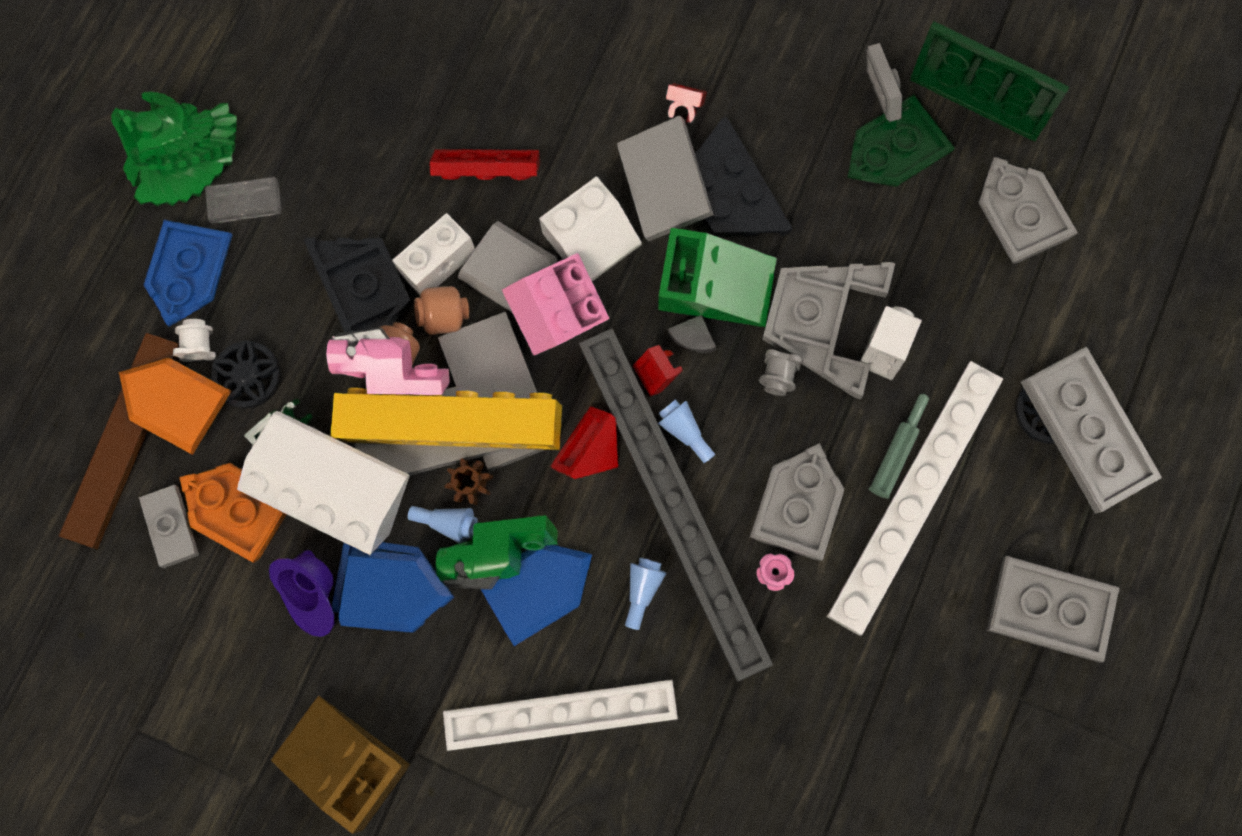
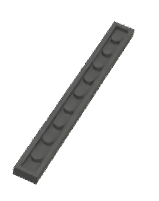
(676, 506)

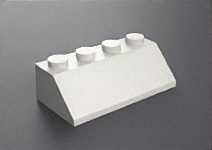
(323, 482)

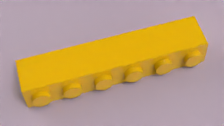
(448, 420)

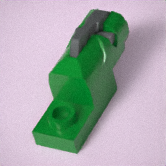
(493, 552)

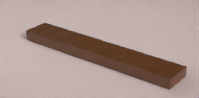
(111, 460)

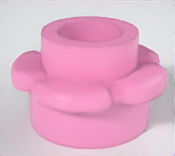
(780, 562)

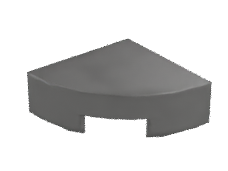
(693, 335)

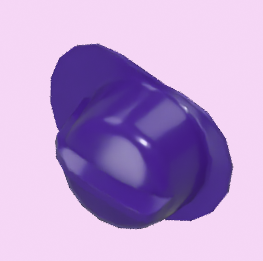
(305, 591)

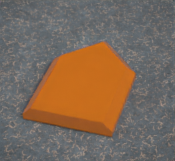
(172, 401)
(229, 514)

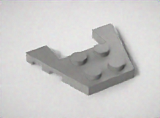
(809, 315)

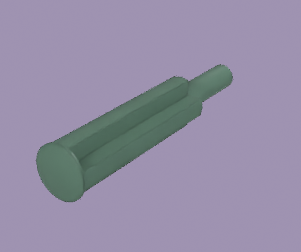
(898, 451)

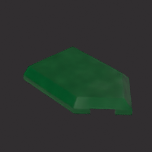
(897, 149)

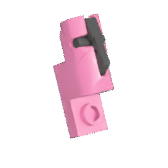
(384, 363)

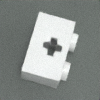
(434, 255)
(890, 341)

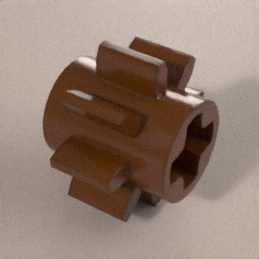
(461, 487)

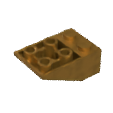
(339, 765)

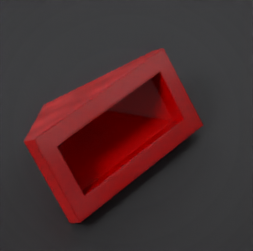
(590, 446)

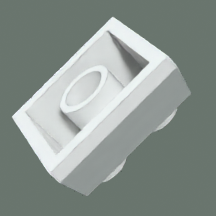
(592, 226)

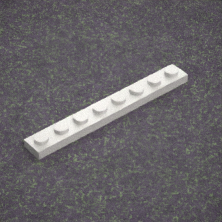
(914, 499)

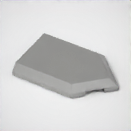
(1023, 210)
(501, 261)
(799, 505)

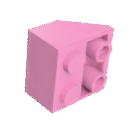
(555, 304)

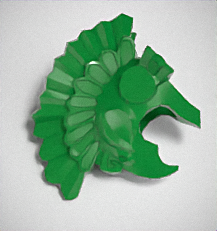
(174, 148)

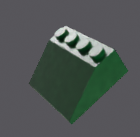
(987, 82)

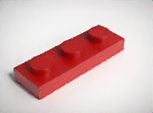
(484, 163)

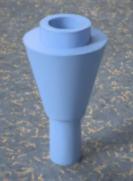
(681, 424)
(453, 523)
(644, 583)

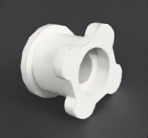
(193, 341)

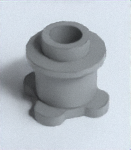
(780, 372)

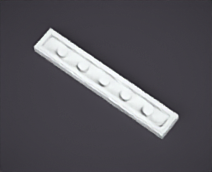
(559, 715)

